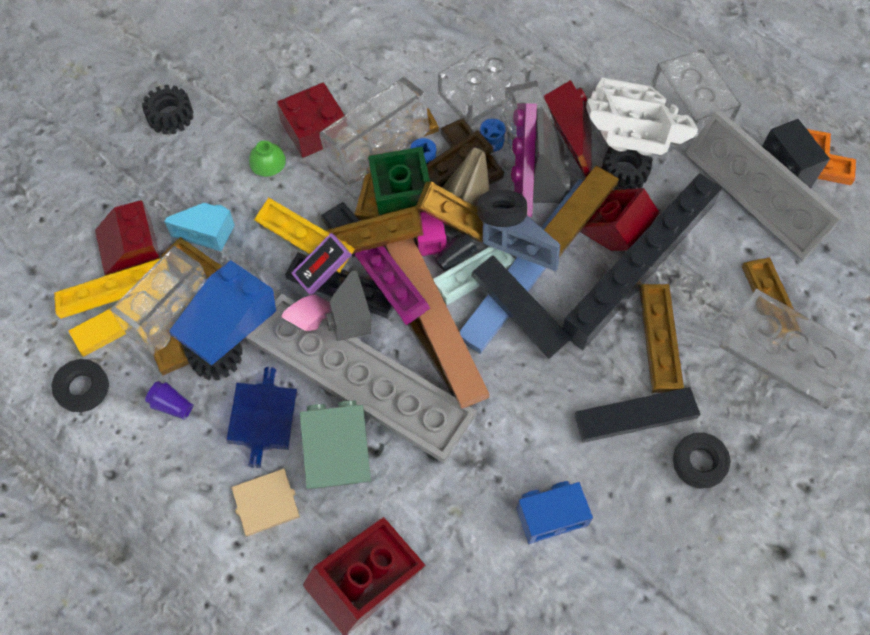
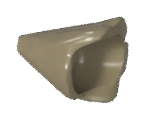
(470, 178)

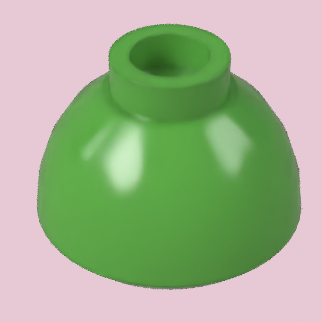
(266, 159)

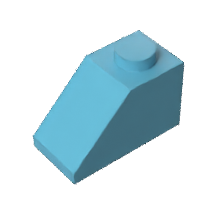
(202, 225)

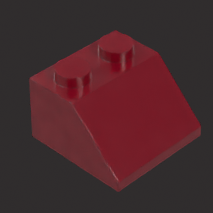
(621, 219)
(126, 238)

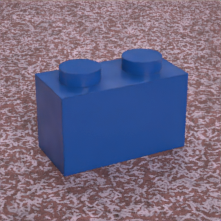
(553, 511)

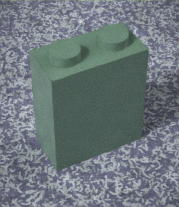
(335, 445)

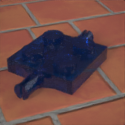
(262, 417)

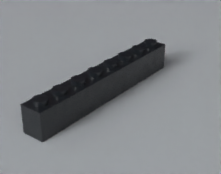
(640, 261)

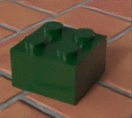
(398, 178)

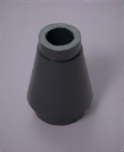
(456, 252)

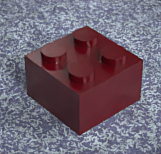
(307, 115)

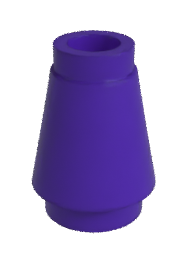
(168, 400)

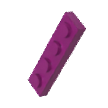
(524, 150)
(393, 283)

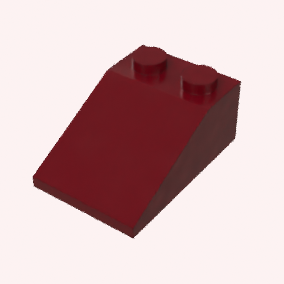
(572, 122)
(362, 575)

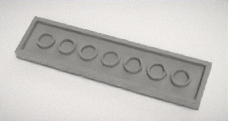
(360, 373)

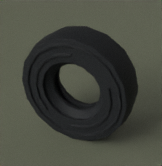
(502, 217)
(88, 400)
(717, 451)

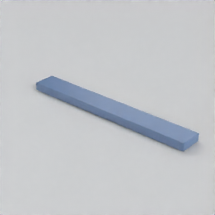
(489, 315)

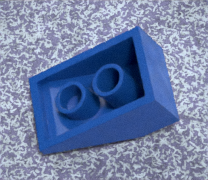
(224, 312)

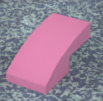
(307, 312)

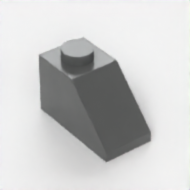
(349, 310)

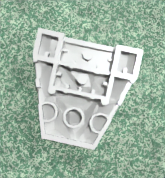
(637, 118)

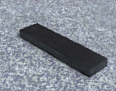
(375, 299)
(521, 306)
(636, 414)

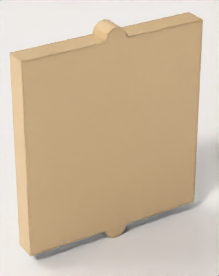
(265, 502)

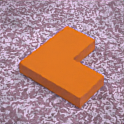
(839, 168)

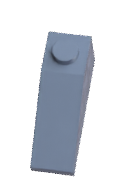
(524, 241)

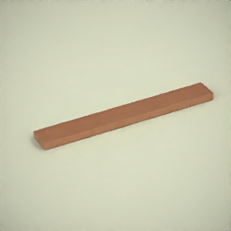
(440, 327)

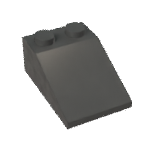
(550, 163)

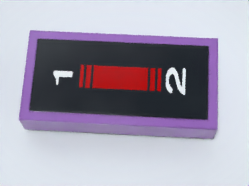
(321, 264)

